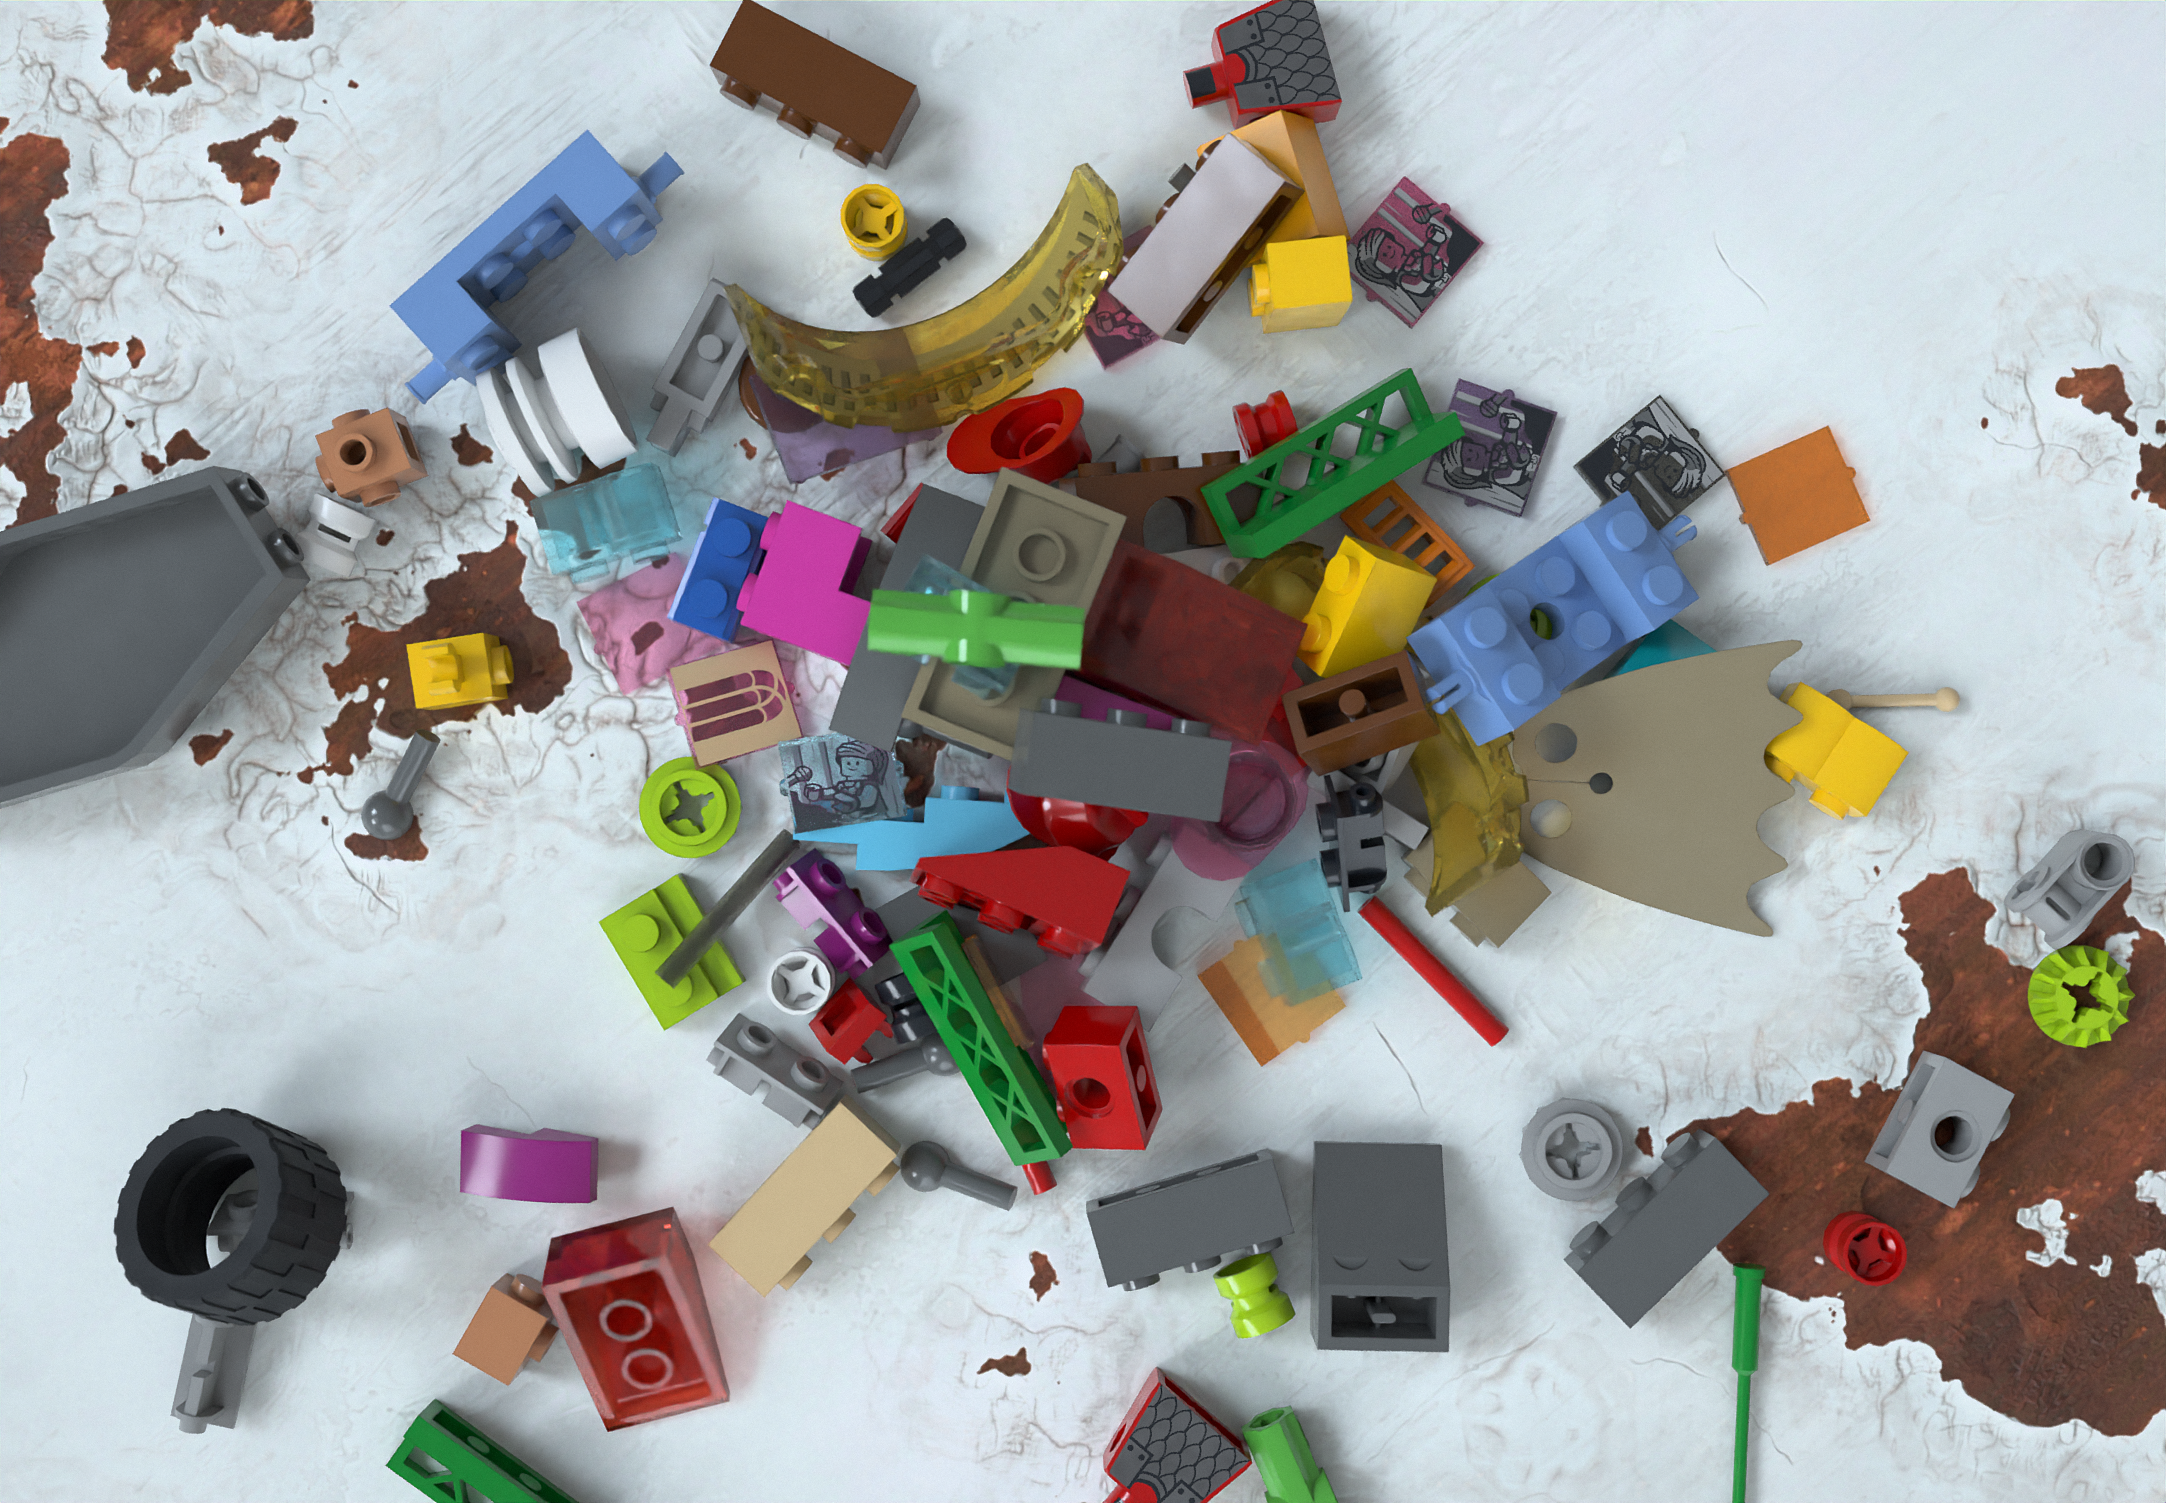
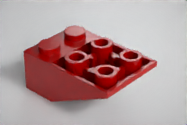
(1046, 891)

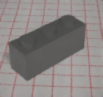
(1119, 761)
(1189, 1220)
(1664, 1225)

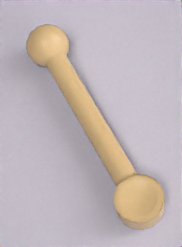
(1944, 699)

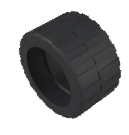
(171, 1203)

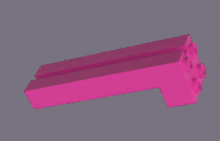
(810, 603)

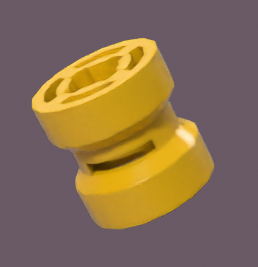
(870, 210)

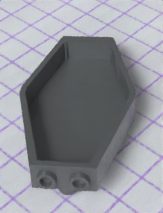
(131, 623)

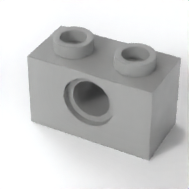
(1907, 1140)

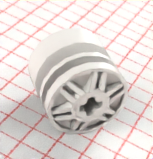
(556, 413)

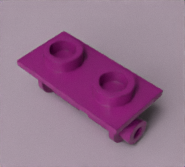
(818, 889)

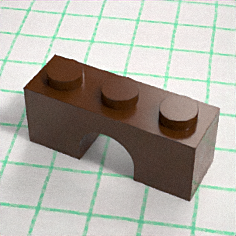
(1161, 477)

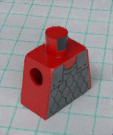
(1268, 64)
(1171, 1449)

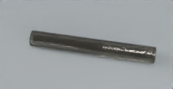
(728, 909)

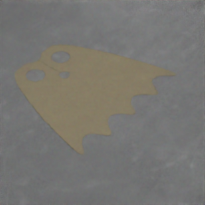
(1685, 786)

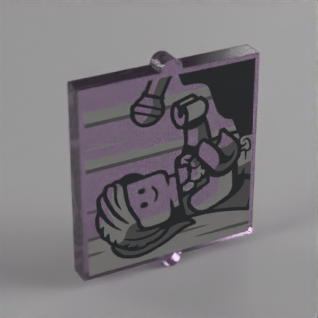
(1499, 452)

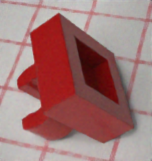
(848, 1022)

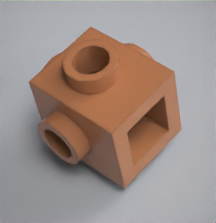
(369, 456)

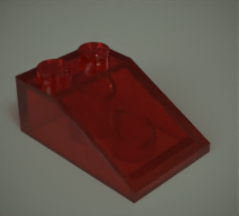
(636, 1318)

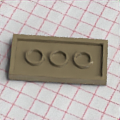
(1036, 550)

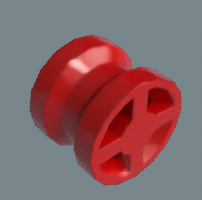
(1264, 423)

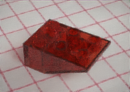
(1187, 643)

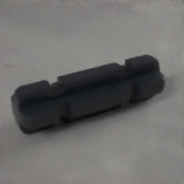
(909, 267)

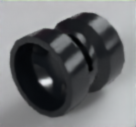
(909, 1020)

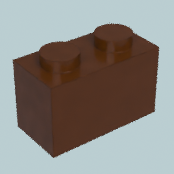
(1360, 713)

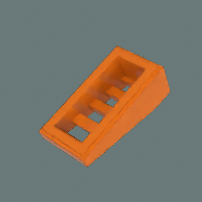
(1440, 543)

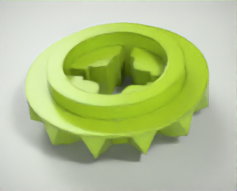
(662, 797)
(2054, 1007)

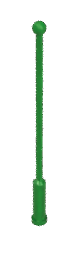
(1745, 1361)

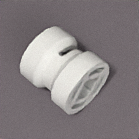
(327, 549)
(795, 989)

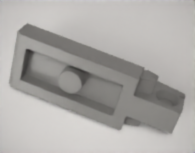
(697, 371)

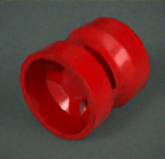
(1877, 1256)

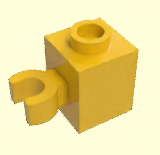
(459, 671)

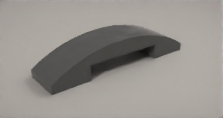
(881, 682)

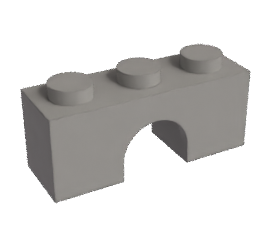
(1126, 966)

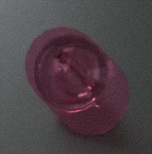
(1259, 808)

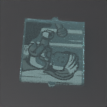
(839, 782)

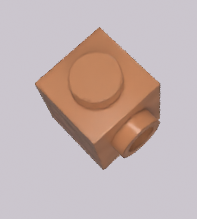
(509, 1329)

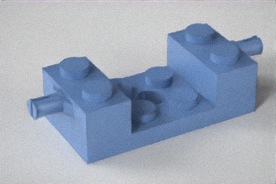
(453, 299)
(1598, 586)

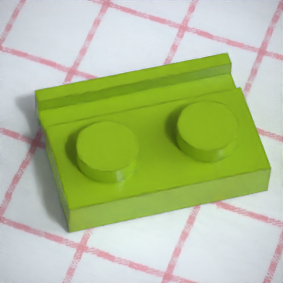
(650, 931)

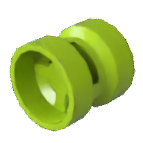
(1255, 1299)

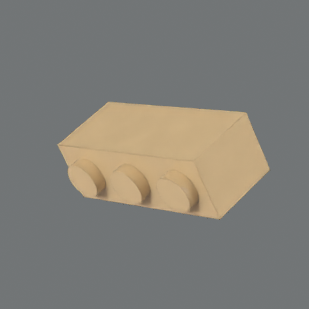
(808, 1198)

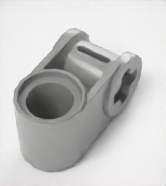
(2061, 892)

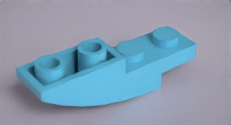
(951, 826)

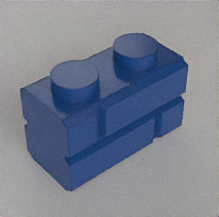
(718, 571)

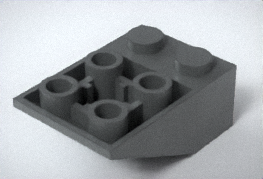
(1379, 1248)

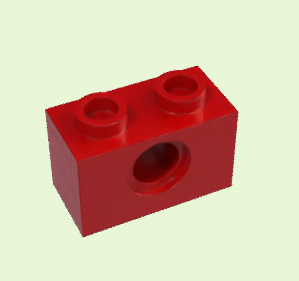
(1103, 1077)

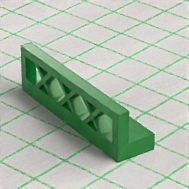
(1342, 485)
(968, 1023)
(469, 1459)

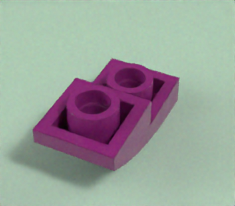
(529, 1167)

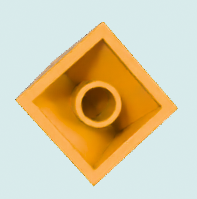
(1296, 150)

